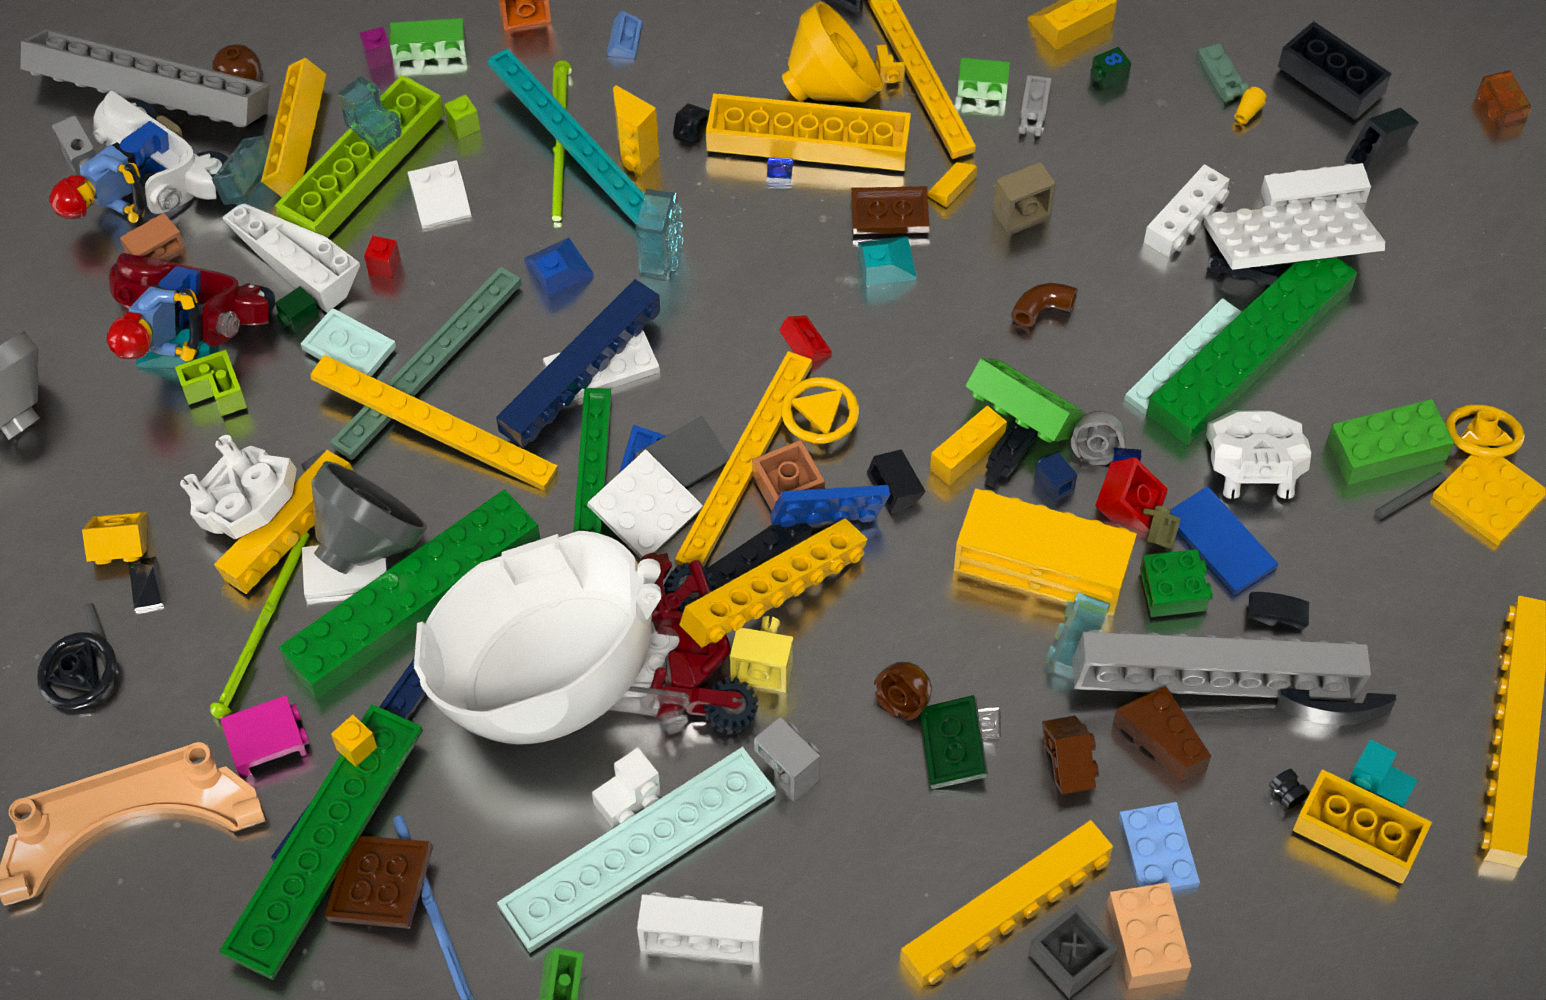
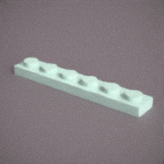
(1192, 343)

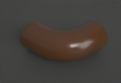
(1042, 298)

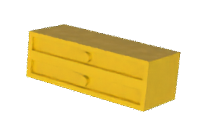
(1043, 549)

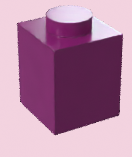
(376, 48)

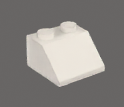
(439, 194)

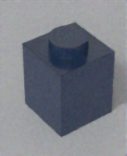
(1055, 476)

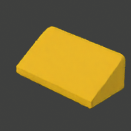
(953, 183)

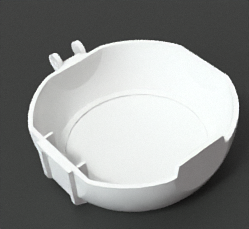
(539, 638)

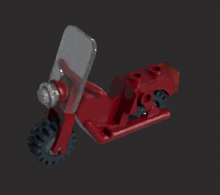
(689, 664)

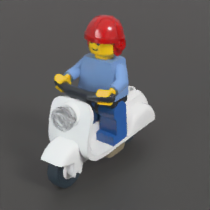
(135, 151)

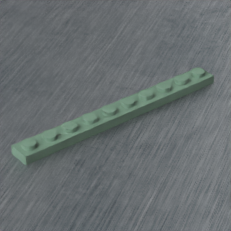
(430, 358)

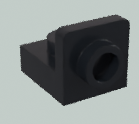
(688, 122)

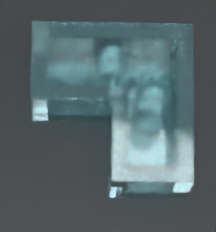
(366, 114)

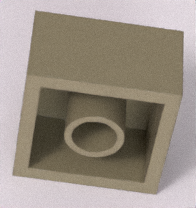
(1023, 197)

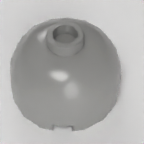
(1097, 436)

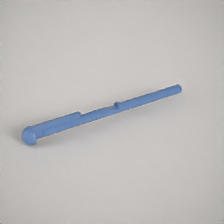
(438, 924)

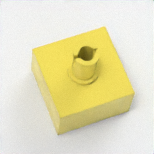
(762, 657)

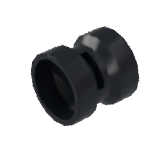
(1289, 789)

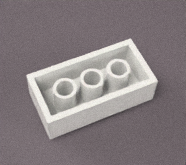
(700, 927)

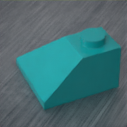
(887, 261)

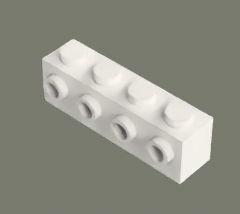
(1187, 211)

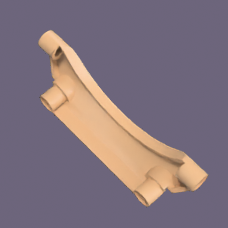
(79, 810)

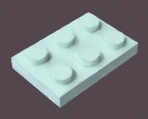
(348, 342)

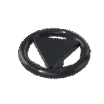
(76, 670)

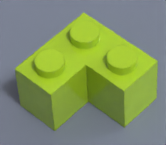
(209, 378)

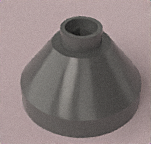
(359, 519)

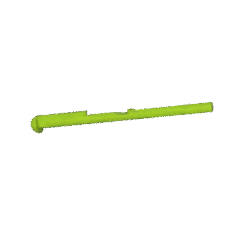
(560, 71)
(221, 708)

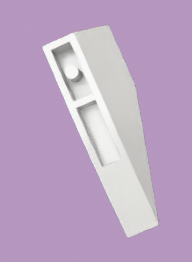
(297, 254)

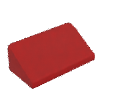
(804, 338)

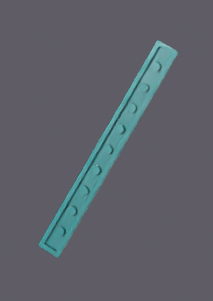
(568, 132)

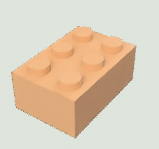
(1148, 935)

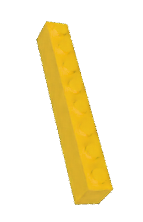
(1005, 904)

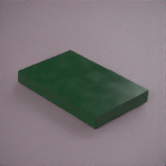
(953, 742)

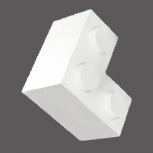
(629, 791)

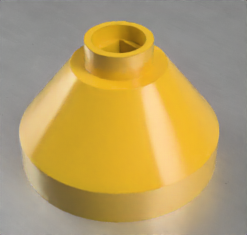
(829, 60)

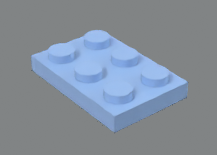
(1159, 847)

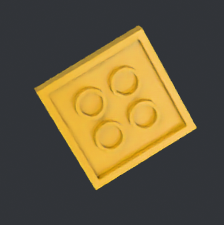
(1490, 495)

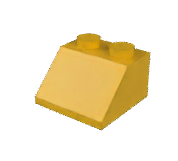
(116, 537)

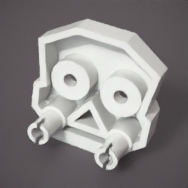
(1258, 449)
(240, 490)

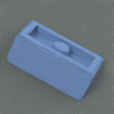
(624, 36)

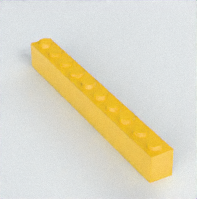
(1517, 734)

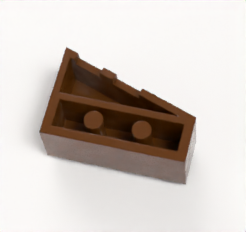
(1165, 732)

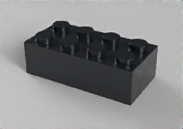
(1334, 70)

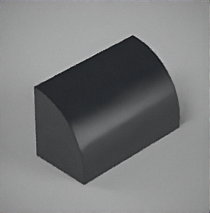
(897, 473)

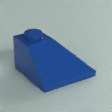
(558, 266)

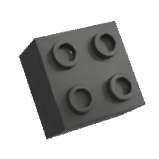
(1072, 951)

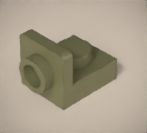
(1163, 527)

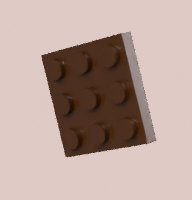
(380, 882)

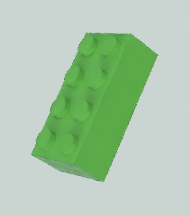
(1024, 399)
(1389, 441)

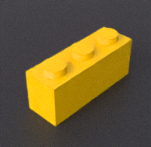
(967, 445)

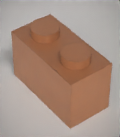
(153, 239)

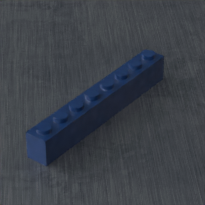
(578, 363)

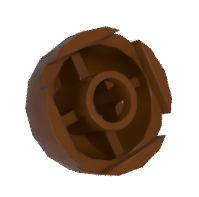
(238, 61)
(903, 689)

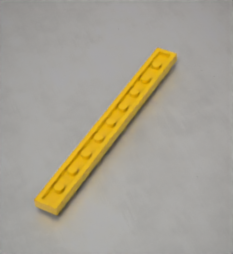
(923, 78)
(434, 422)
(738, 469)

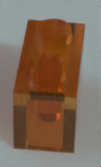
(1504, 99)

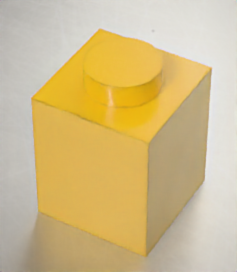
(354, 740)

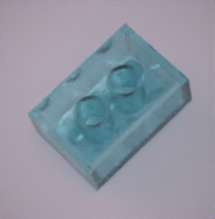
(658, 234)

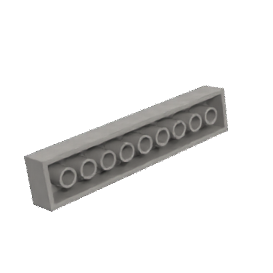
(145, 77)
(1219, 665)

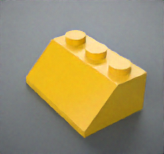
(1072, 19)
(635, 131)

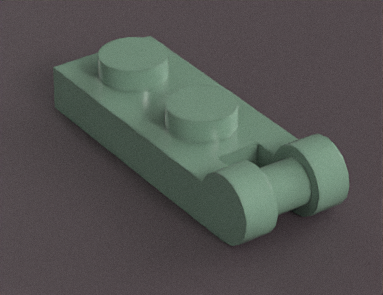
(1221, 72)

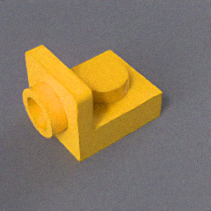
(889, 71)

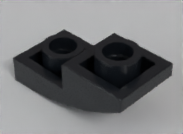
(1276, 607)

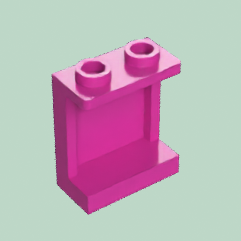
(263, 734)

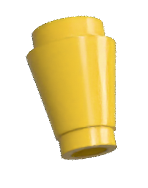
(1250, 104)

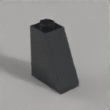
(1381, 137)

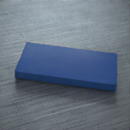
(1222, 541)

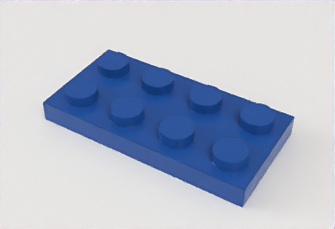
(829, 505)

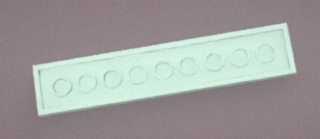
(635, 849)

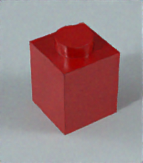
(382, 257)

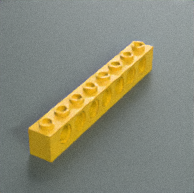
(773, 582)

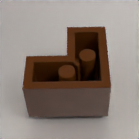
(1071, 754)

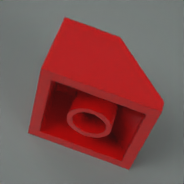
(1129, 490)

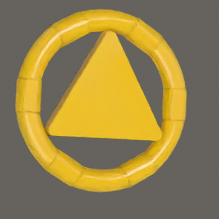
(819, 410)
(1484, 431)

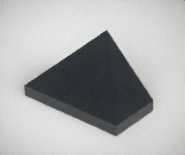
(145, 583)

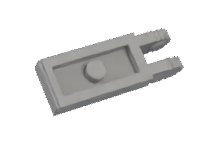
(1035, 102)

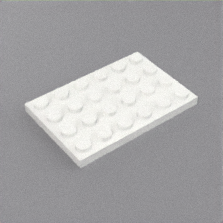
(1293, 233)

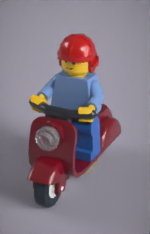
(170, 294)

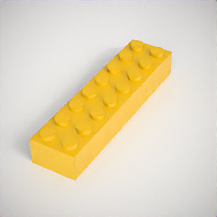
(808, 132)

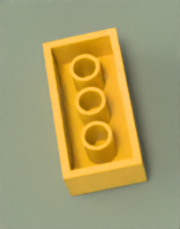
(1362, 826)

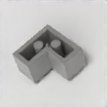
(792, 759)

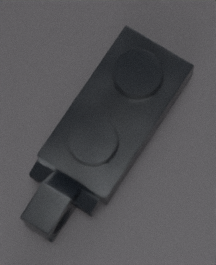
(1263, 275)
(1008, 452)

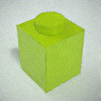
(462, 116)

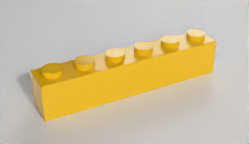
(294, 126)
(263, 548)

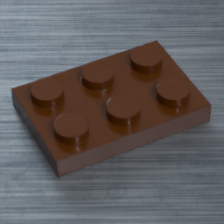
(890, 210)

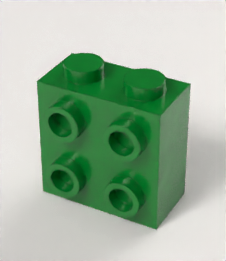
(1175, 583)

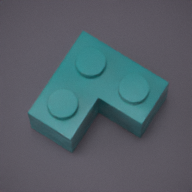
(1377, 775)

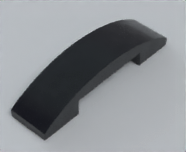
(1334, 713)

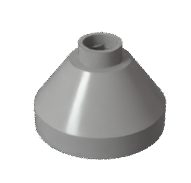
(18, 384)

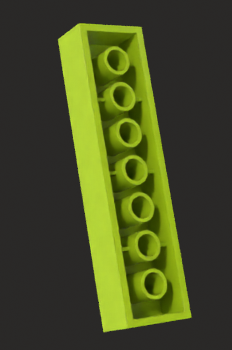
(354, 167)

